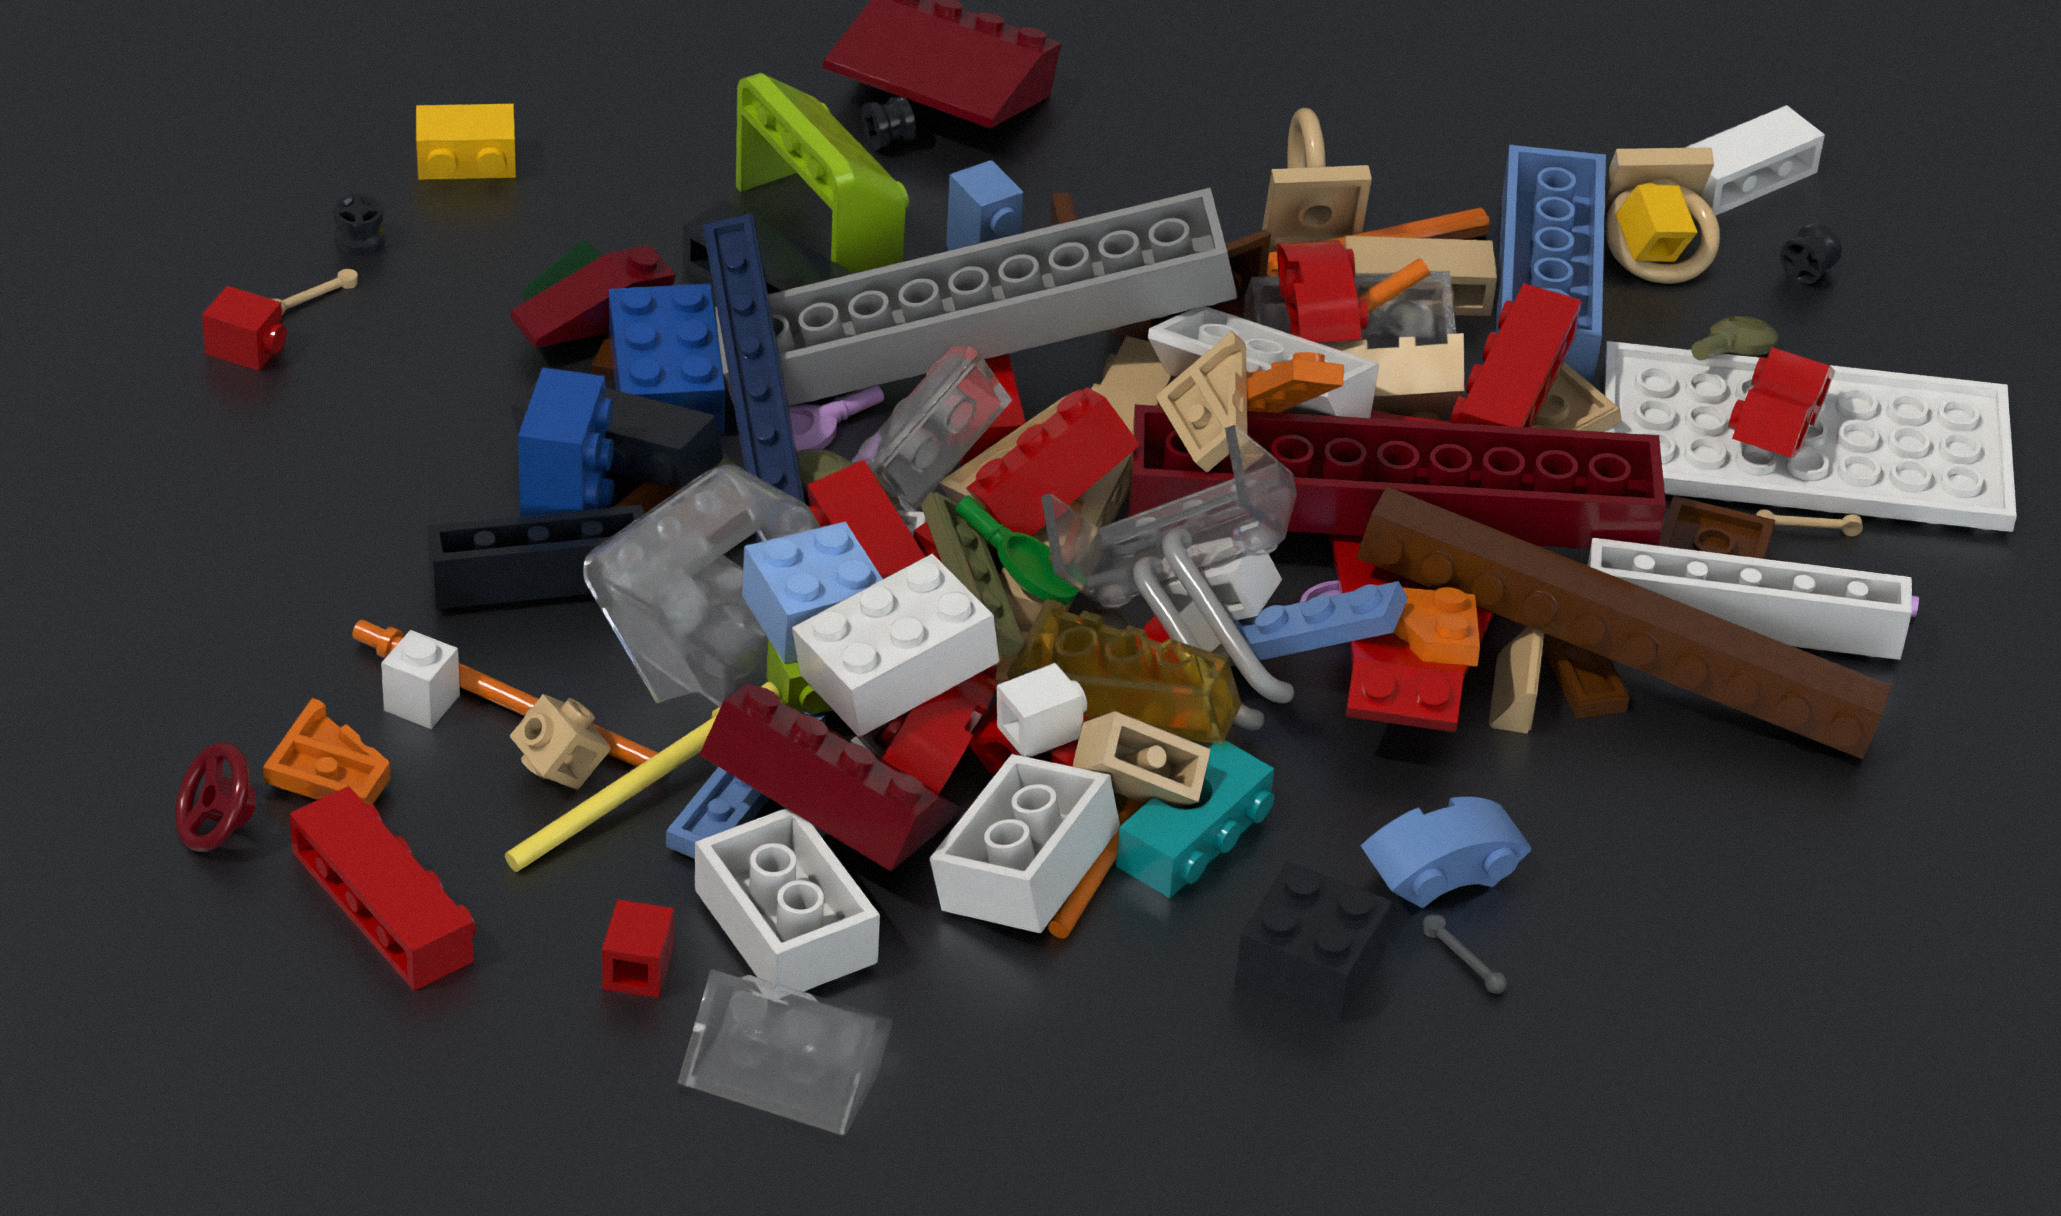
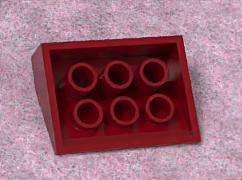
(948, 58)
(824, 777)

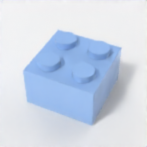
(802, 576)

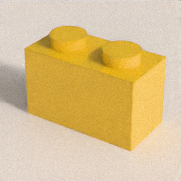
(465, 141)

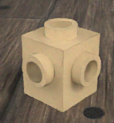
(560, 741)

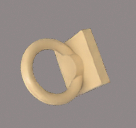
(1662, 166)
(1308, 197)

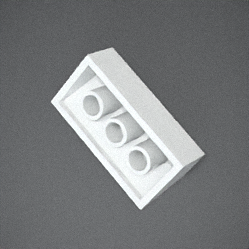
(1194, 332)

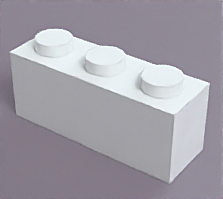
(1760, 158)

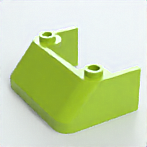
(794, 133)

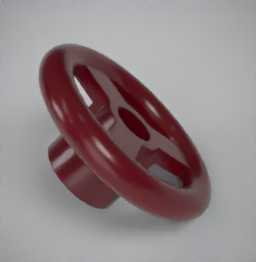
(220, 800)

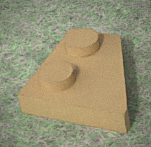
(1208, 400)

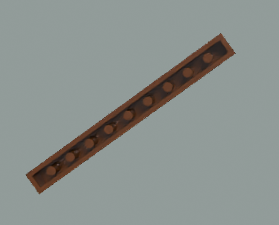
(1625, 622)

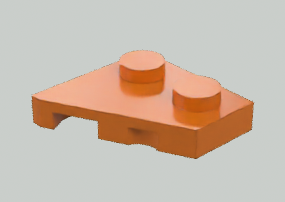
(1441, 625)
(324, 758)

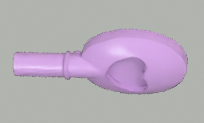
(817, 425)

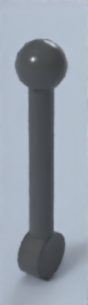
(1435, 927)

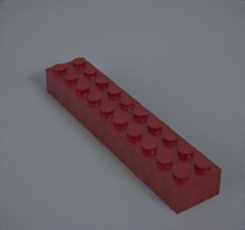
(1518, 480)

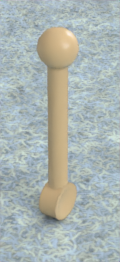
(346, 279)
(1850, 525)

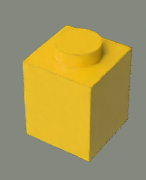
(1656, 223)

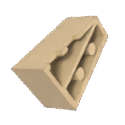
(1414, 378)

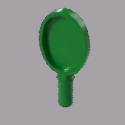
(1020, 554)

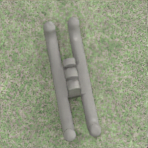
(1205, 622)

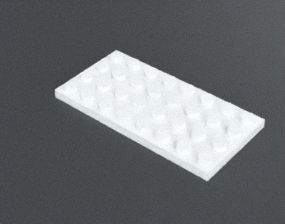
(1877, 448)

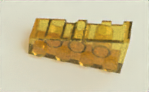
(1128, 673)

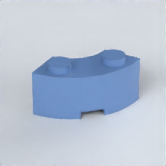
(1446, 849)

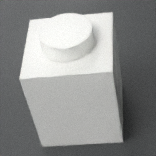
(420, 679)
(1040, 710)

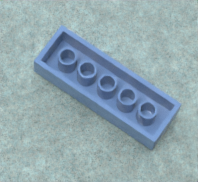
(1556, 237)

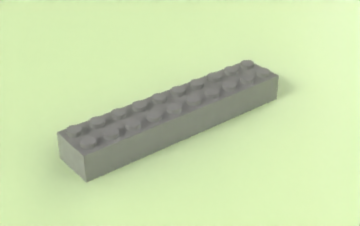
(1000, 296)

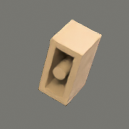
(1142, 759)

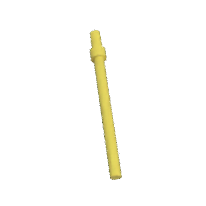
(613, 795)

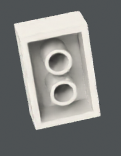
(896, 645)
(1025, 843)
(786, 901)

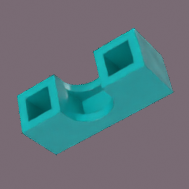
(1174, 845)

